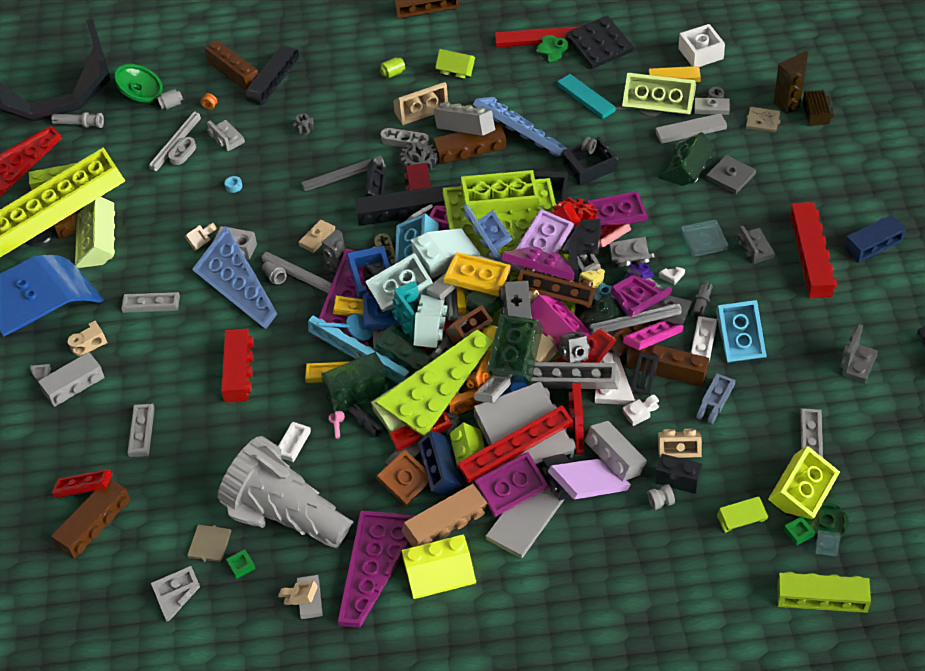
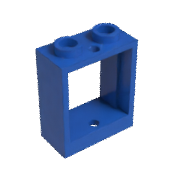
(364, 258)

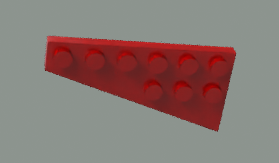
(23, 156)

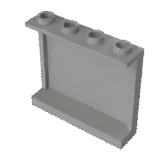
(516, 411)

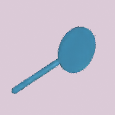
(355, 326)

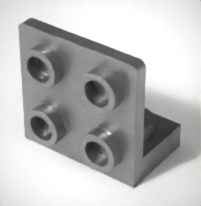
(629, 250)
(858, 358)

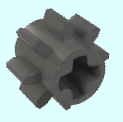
(303, 124)

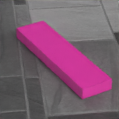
(652, 334)

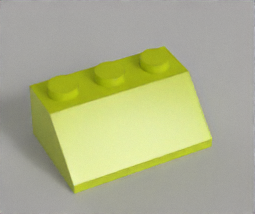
(804, 484)
(438, 566)

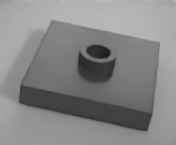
(731, 174)
(670, 300)

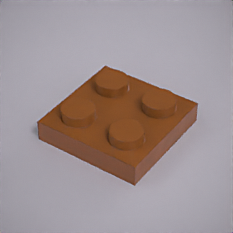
(404, 478)

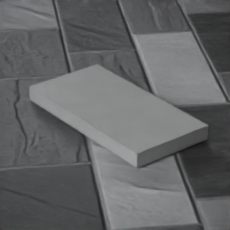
(522, 524)

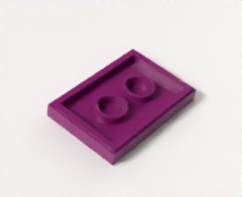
(620, 209)
(511, 484)

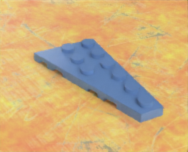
(516, 122)
(230, 273)

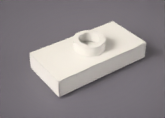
(293, 441)

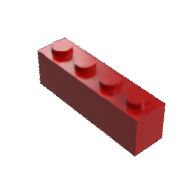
(237, 365)

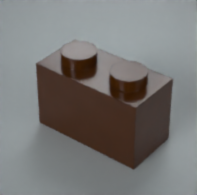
(468, 324)

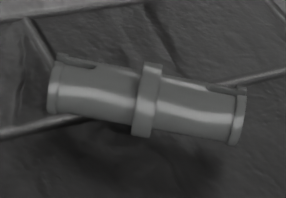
(702, 299)

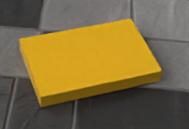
(477, 273)

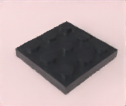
(599, 42)

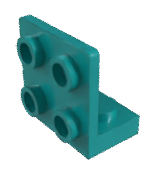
(405, 305)

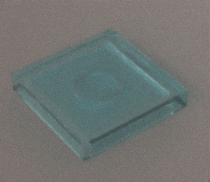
(704, 237)

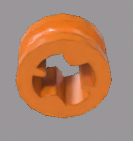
(209, 101)

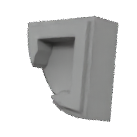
(40, 371)

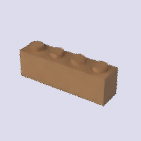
(444, 517)

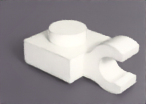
(638, 411)

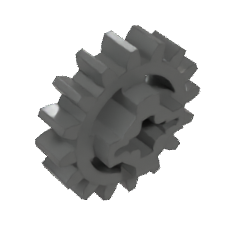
(419, 154)

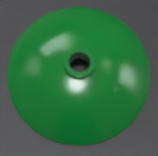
(138, 83)

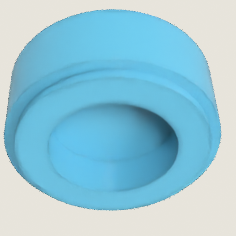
(233, 184)

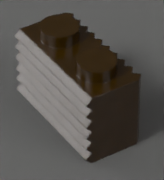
(817, 107)

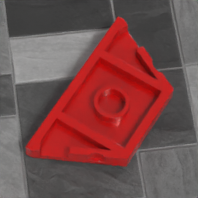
(576, 414)

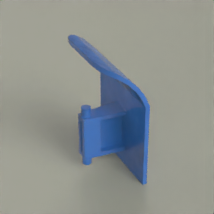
(38, 288)

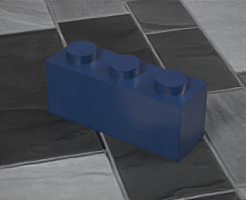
(875, 238)
(440, 464)

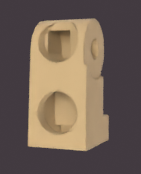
(87, 340)

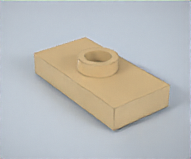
(316, 235)

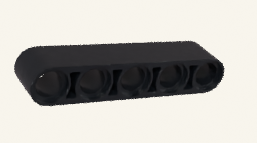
(272, 74)

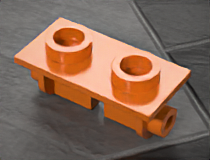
(479, 374)

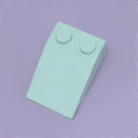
(438, 248)
(399, 274)

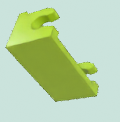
(742, 514)

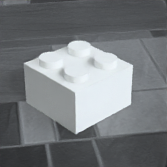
(701, 46)

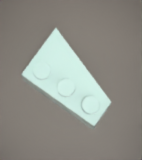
(429, 321)

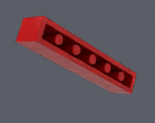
(812, 250)

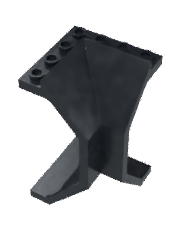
(92, 79)

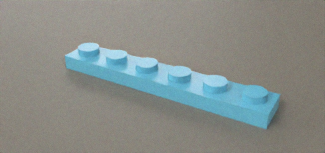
(354, 348)

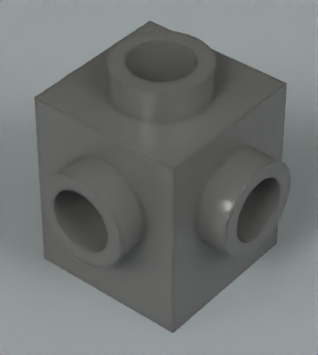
(574, 347)

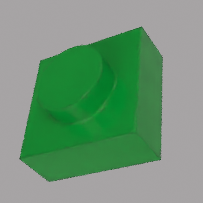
(799, 531)
(240, 564)

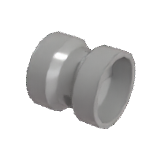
(660, 497)

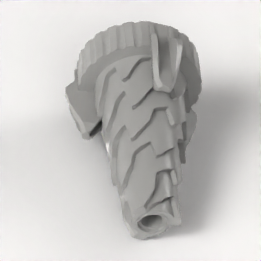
(265, 486)

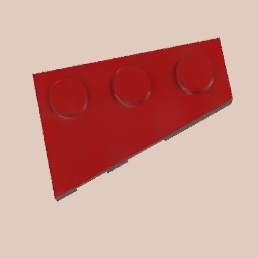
(599, 345)

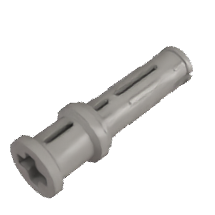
(85, 119)

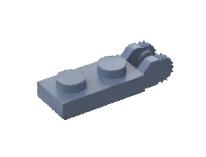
(716, 397)

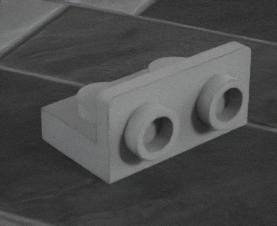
(225, 135)

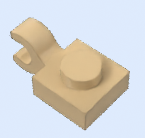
(199, 237)
(301, 593)

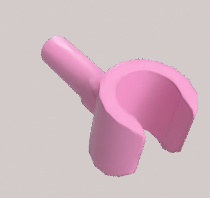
(335, 418)

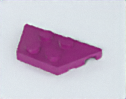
(541, 261)
(638, 294)

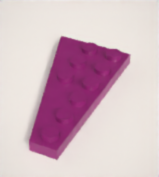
(373, 560)

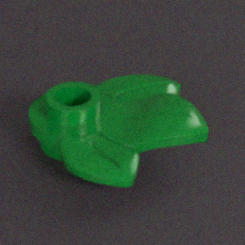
(552, 48)

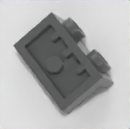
(755, 245)
(333, 250)

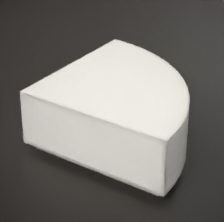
(672, 275)

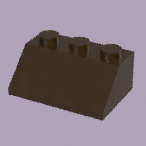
(790, 82)

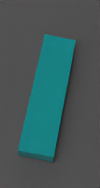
(586, 96)

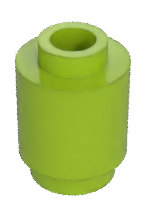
(392, 67)

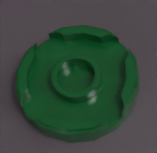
(829, 519)

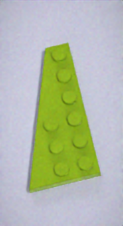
(430, 390)

